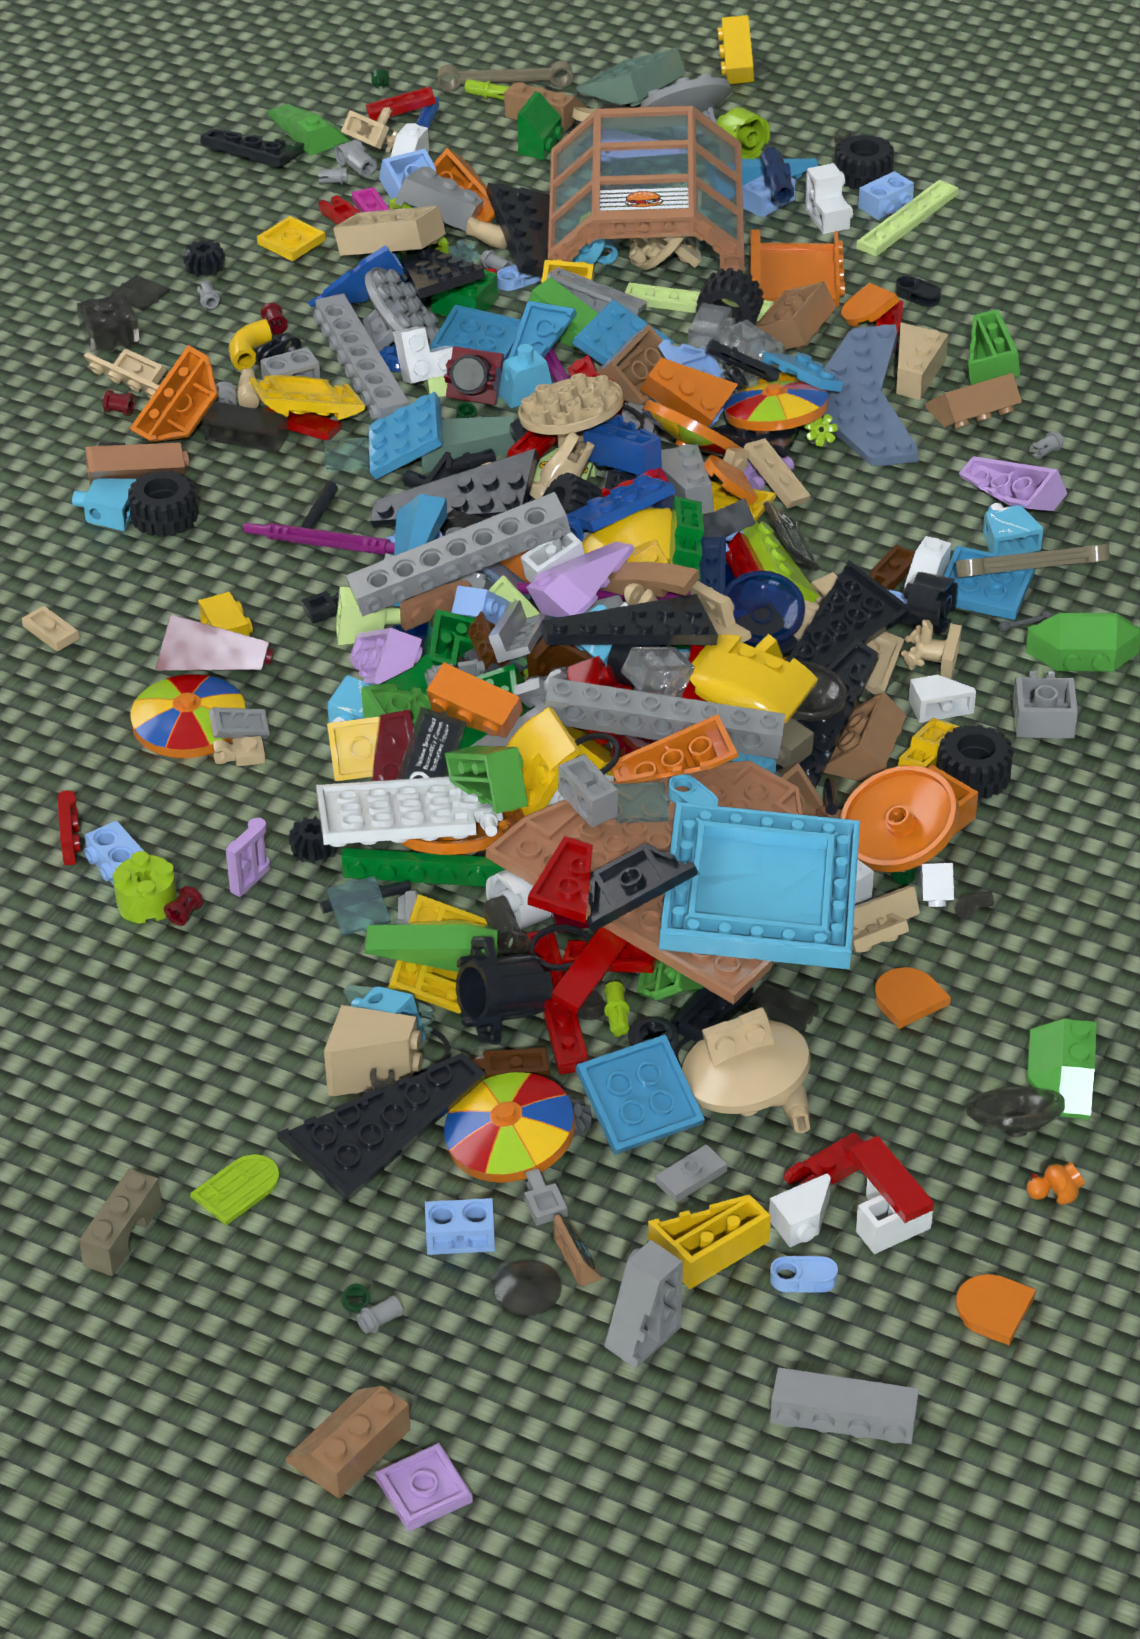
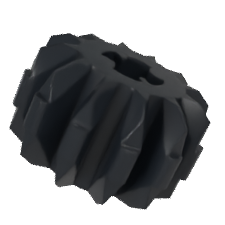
(204, 258)
(307, 841)

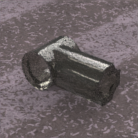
(501, 917)

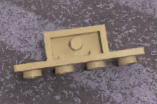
(130, 368)
(720, 611)
(883, 918)

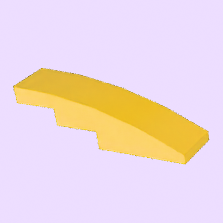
(926, 744)

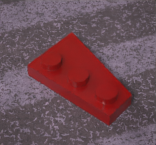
(565, 881)

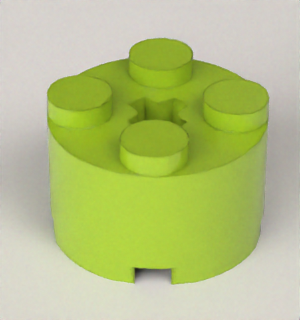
(748, 129)
(144, 887)

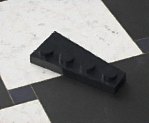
(252, 147)

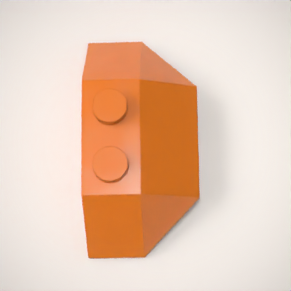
(179, 399)

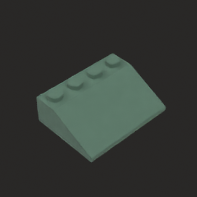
(635, 77)

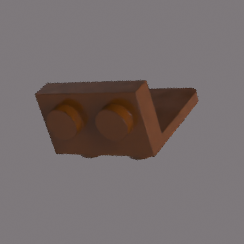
(548, 657)

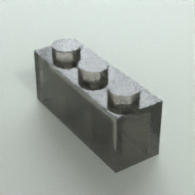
(245, 427)

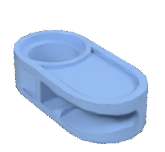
(516, 279)
(811, 1274)

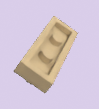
(776, 473)

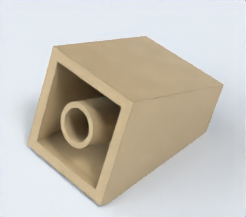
(367, 1041)

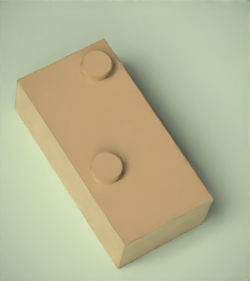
(394, 228)

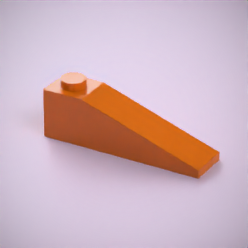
(455, 167)

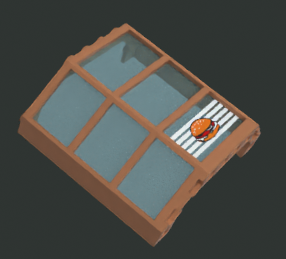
(647, 178)

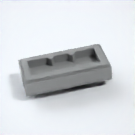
(239, 722)
(691, 1173)

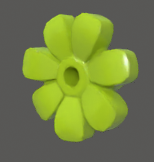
(826, 430)

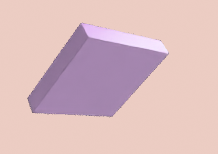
(423, 1487)

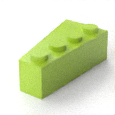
(776, 559)

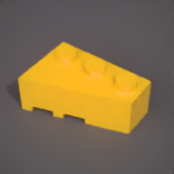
(736, 49)
(713, 1237)

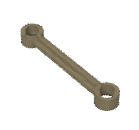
(506, 75)
(1032, 560)

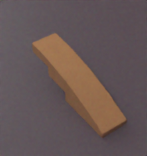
(653, 576)

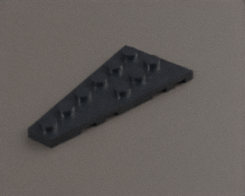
(524, 223)
(436, 271)
(851, 611)
(854, 669)

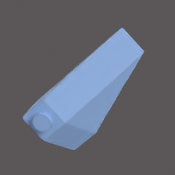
(398, 167)

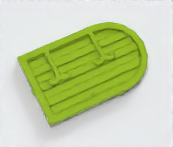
(237, 1187)

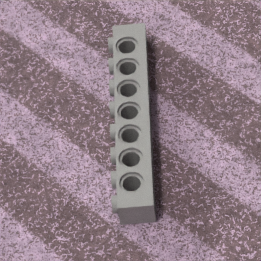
(359, 356)
(458, 554)
(659, 715)

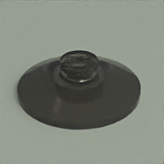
(527, 1287)

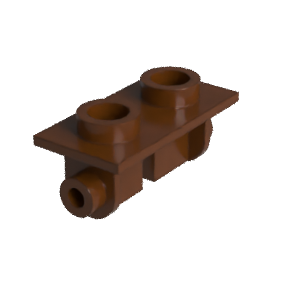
(478, 634)

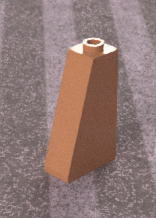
(134, 460)

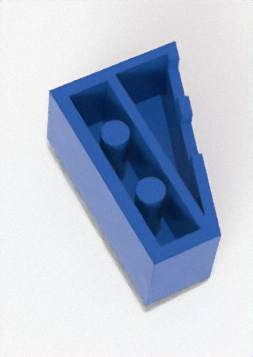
(624, 446)

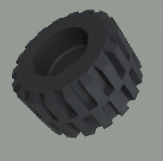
(864, 159)
(737, 288)
(573, 491)
(163, 503)
(977, 758)

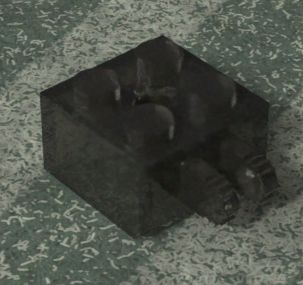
(108, 322)

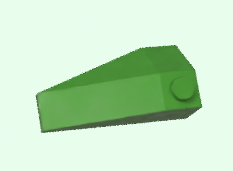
(308, 128)
(388, 699)
(427, 943)

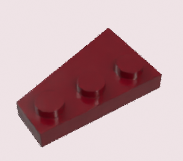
(391, 743)

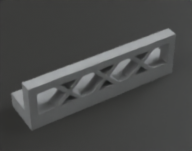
(594, 293)
(514, 633)

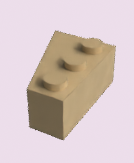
(919, 359)

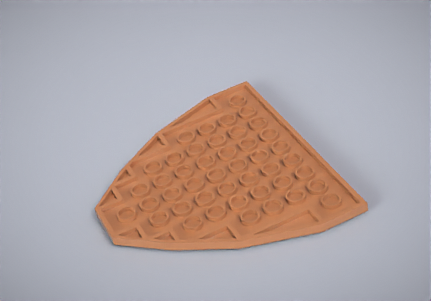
(741, 785)

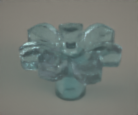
(466, 250)

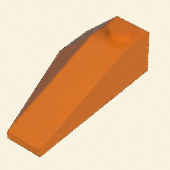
(684, 752)

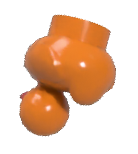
(1061, 1179)

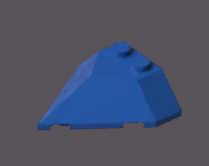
(353, 281)

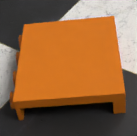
(796, 265)

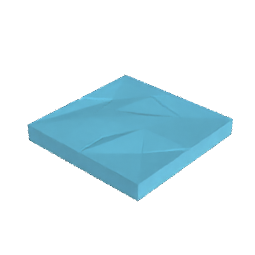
(763, 886)

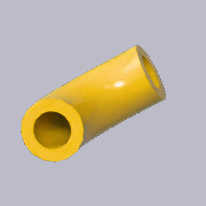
(246, 341)

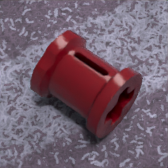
(275, 315)
(119, 402)
(184, 911)

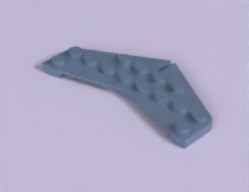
(861, 409)

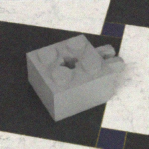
(1044, 706)

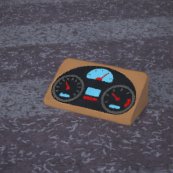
(575, 1252)

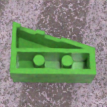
(555, 294)
(991, 349)
(491, 774)

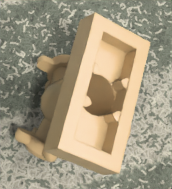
(370, 131)
(933, 650)

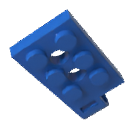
(618, 504)

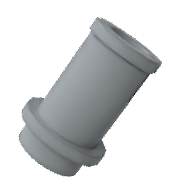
(333, 175)
(492, 260)
(209, 298)
(1052, 442)
(372, 1318)

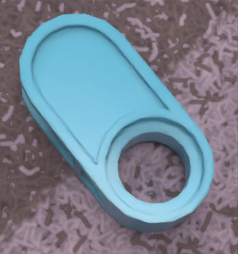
(696, 795)

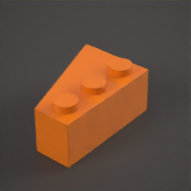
(687, 390)
(474, 701)

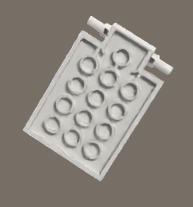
(400, 811)

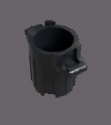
(499, 989)

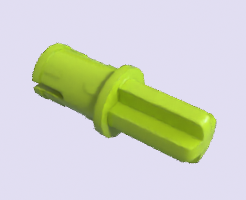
(485, 89)
(616, 1008)

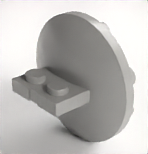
(701, 93)
(395, 308)

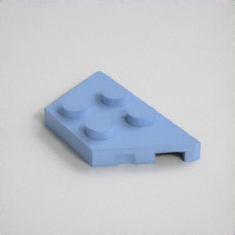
(692, 358)

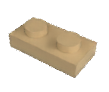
(50, 628)

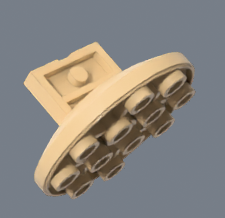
(649, 252)
(571, 406)
(746, 1064)

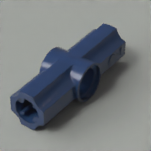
(777, 174)

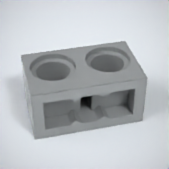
(293, 363)
(588, 790)

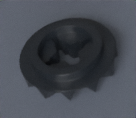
(654, 1027)

